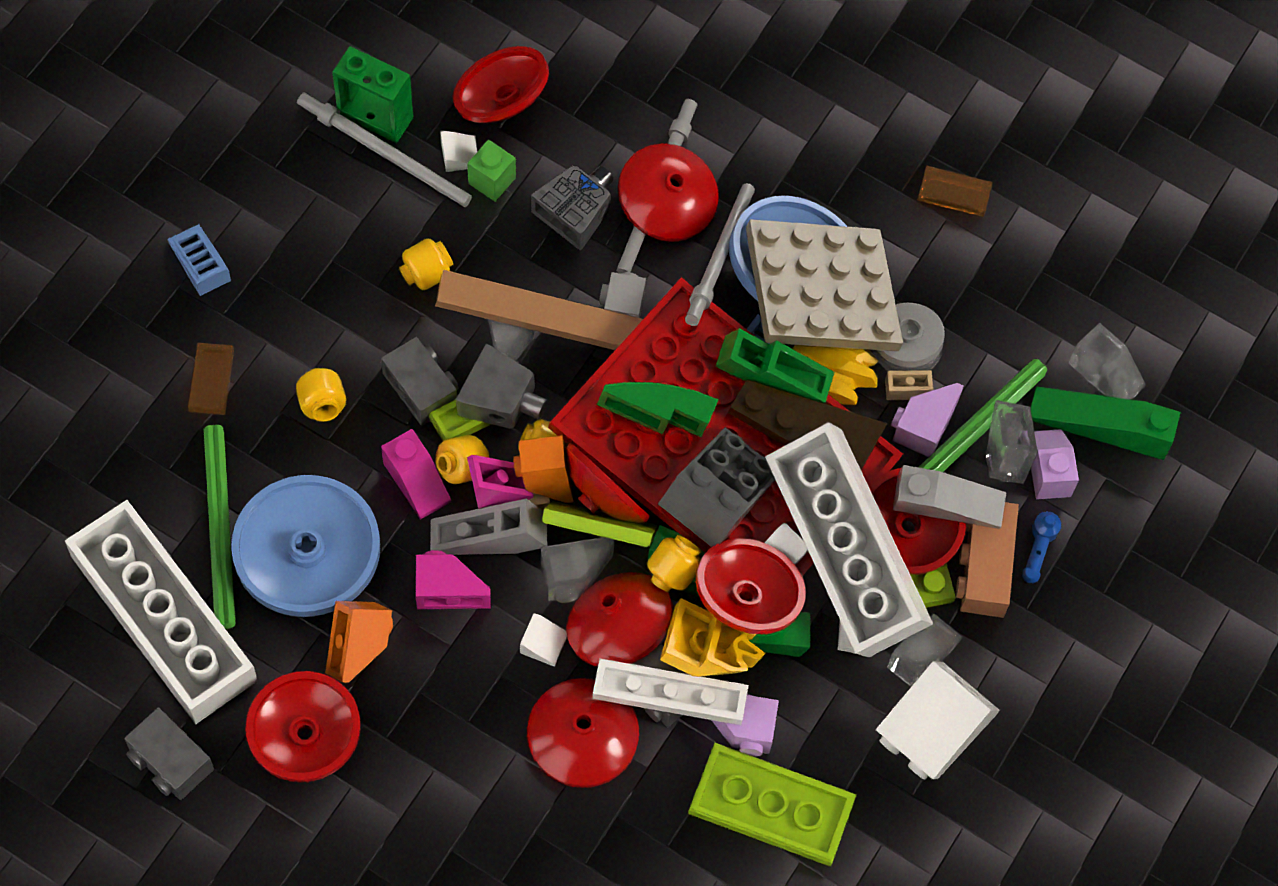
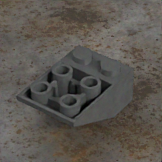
(718, 488)

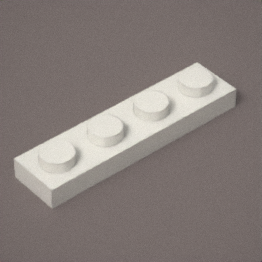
(670, 691)

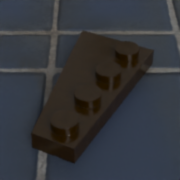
(791, 416)

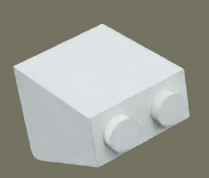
(936, 720)

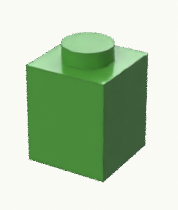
(491, 170)

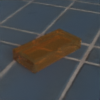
(955, 191)
(211, 378)

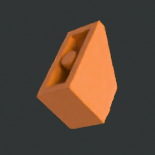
(544, 468)
(357, 637)

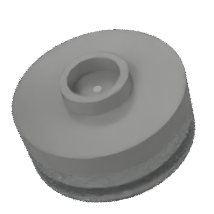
(922, 340)

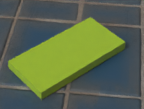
(772, 804)

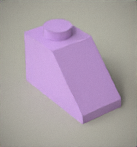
(926, 418)
(1054, 465)
(757, 727)

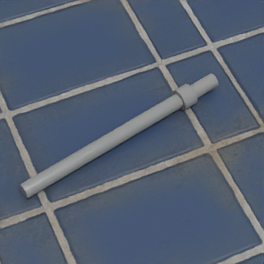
(331, 117)
(678, 133)
(702, 293)

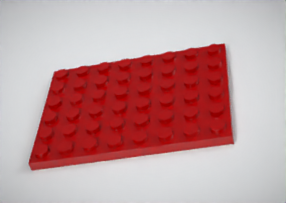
(647, 462)

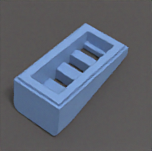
(210, 279)

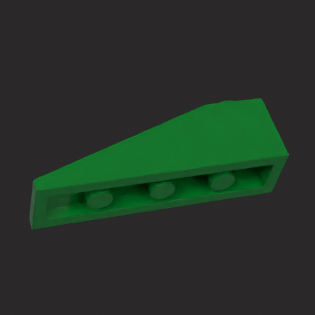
(1108, 419)

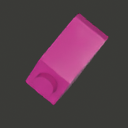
(415, 473)
(495, 481)
(448, 583)

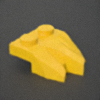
(850, 369)
(705, 645)

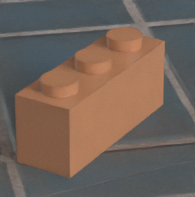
(988, 566)

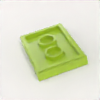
(598, 524)

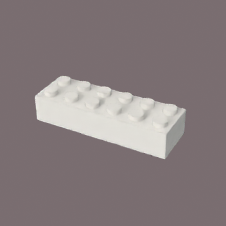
(848, 540)
(161, 611)

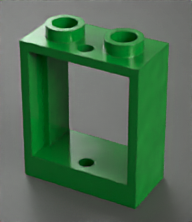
(385, 97)

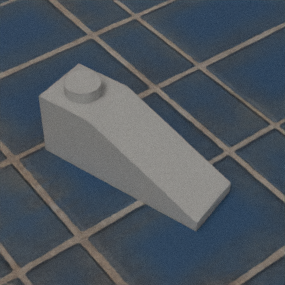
(948, 497)
(491, 530)

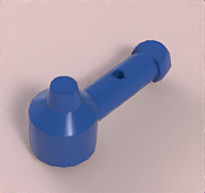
(1044, 530)

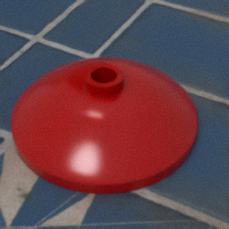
(501, 84)
(656, 204)
(600, 490)
(931, 541)
(750, 586)
(619, 619)
(297, 704)
(575, 754)

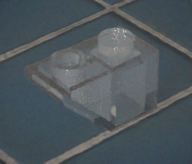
(1107, 364)

